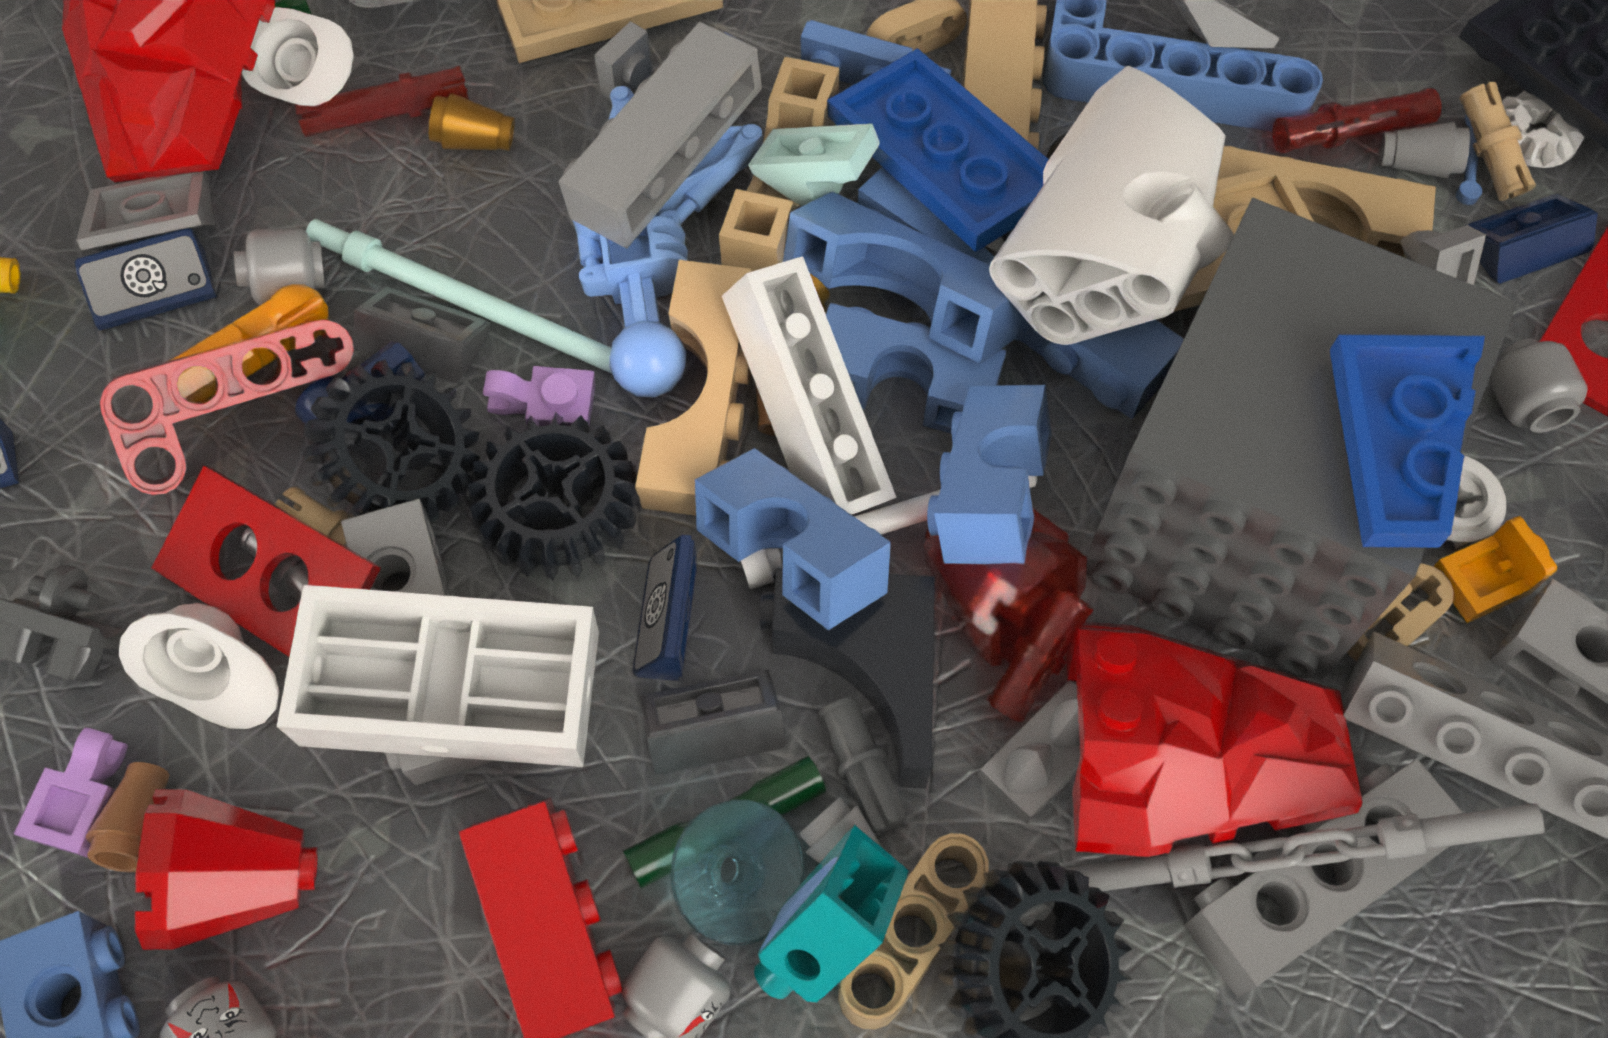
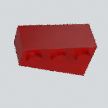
(541, 920)

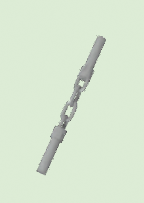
(1397, 837)

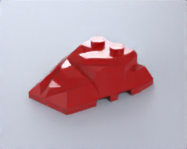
(161, 78)
(1198, 744)

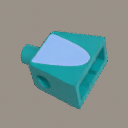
(820, 936)

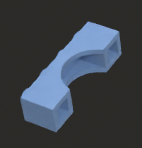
(864, 248)

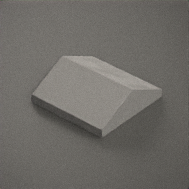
(1224, 25)
(145, 210)

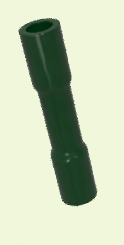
(780, 791)

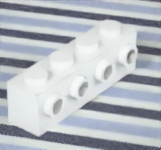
(807, 386)

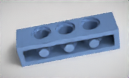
(49, 962)

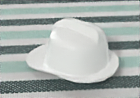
(300, 58)
(200, 664)

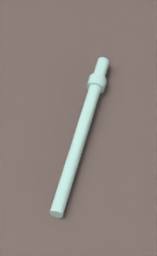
(367, 254)

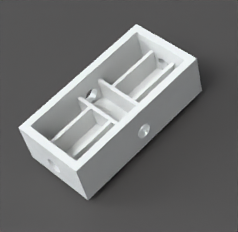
(440, 676)

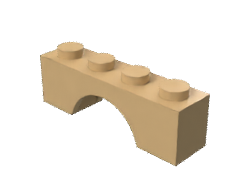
(1346, 200)
(759, 217)
(699, 438)

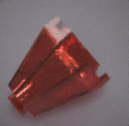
(1006, 599)

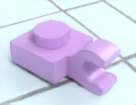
(550, 391)
(71, 801)

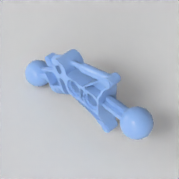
(647, 354)

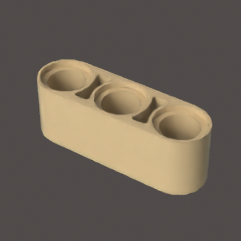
(928, 899)

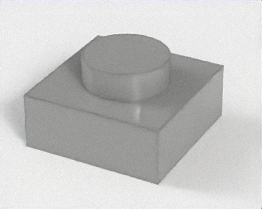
(624, 59)

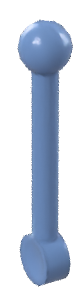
(1470, 190)

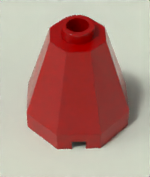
(214, 869)

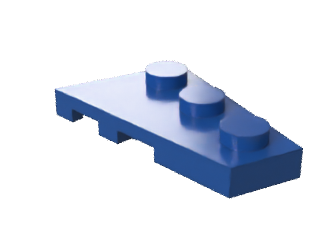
(1404, 431)

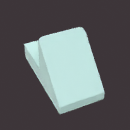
(814, 160)

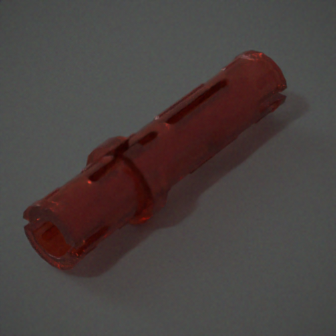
(382, 101)
(1301, 130)

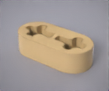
(921, 24)
(1412, 624)

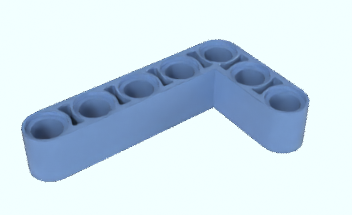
(1221, 82)

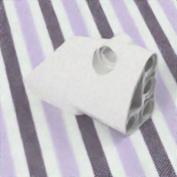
(1118, 215)

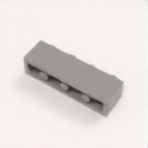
(661, 134)

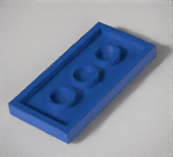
(945, 147)

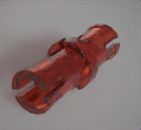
(1039, 654)

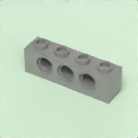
(405, 541)
(1545, 654)
(1481, 731)
(1252, 949)

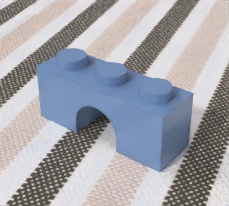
(887, 348)
(984, 480)
(829, 556)

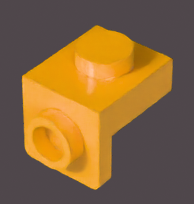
(1497, 569)

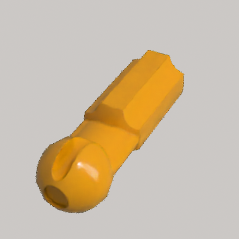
(286, 308)

